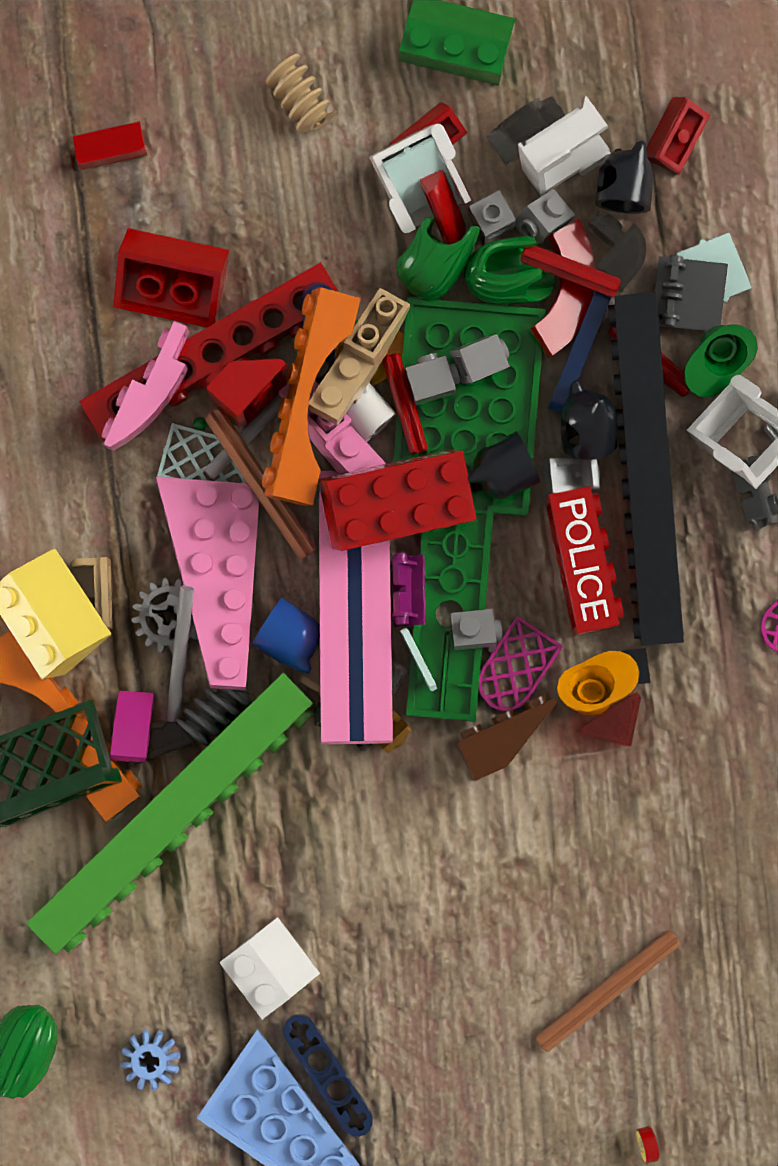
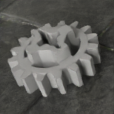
(148, 610)

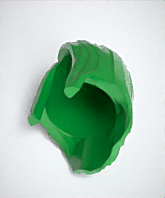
(431, 266)
(501, 278)
(26, 1049)

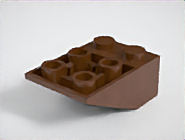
(497, 745)

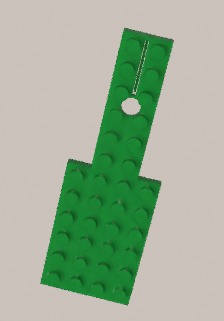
(466, 421)

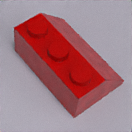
(170, 278)
(246, 387)

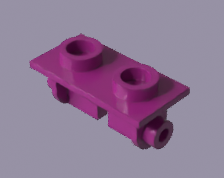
(408, 590)

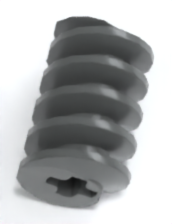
(212, 713)

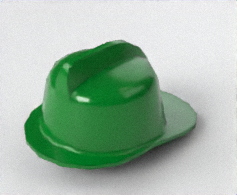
(719, 357)

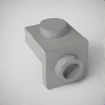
(543, 216)
(570, 474)
(475, 630)

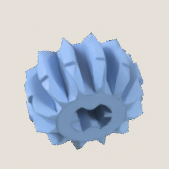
(143, 1069)

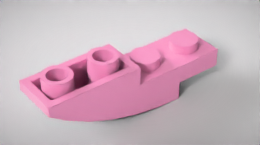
(143, 403)
(340, 443)

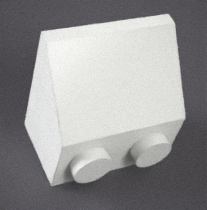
(269, 968)

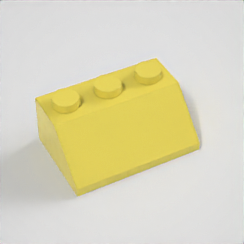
(50, 615)

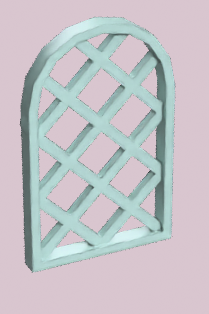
(174, 428)

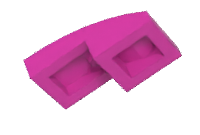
(132, 726)

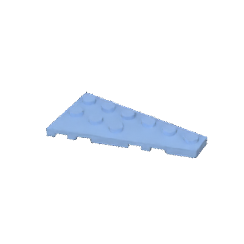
(270, 1114)

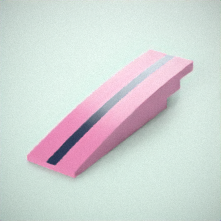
(354, 640)

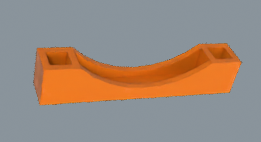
(293, 467)
(19, 672)

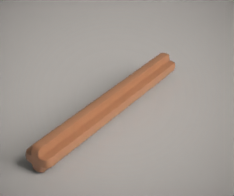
(253, 475)
(607, 990)

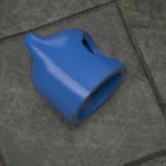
(289, 636)

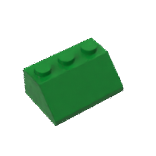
(456, 40)

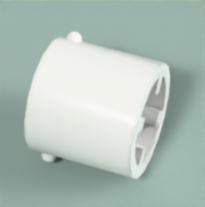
(370, 413)

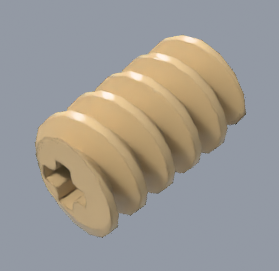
(298, 96)

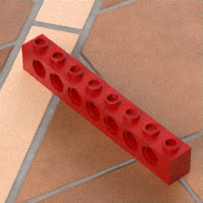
(101, 404)

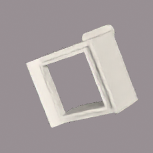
(565, 148)
(405, 221)
(722, 415)

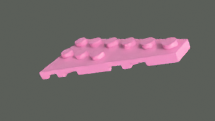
(215, 552)

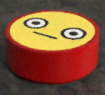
(647, 1144)

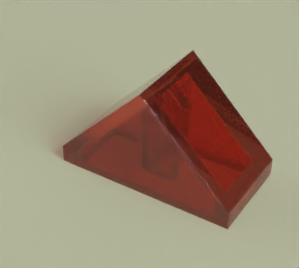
(615, 724)

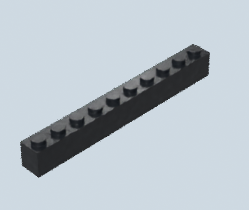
(648, 469)

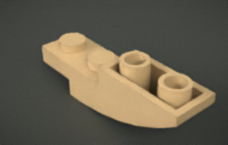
(360, 357)

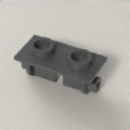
(762, 504)

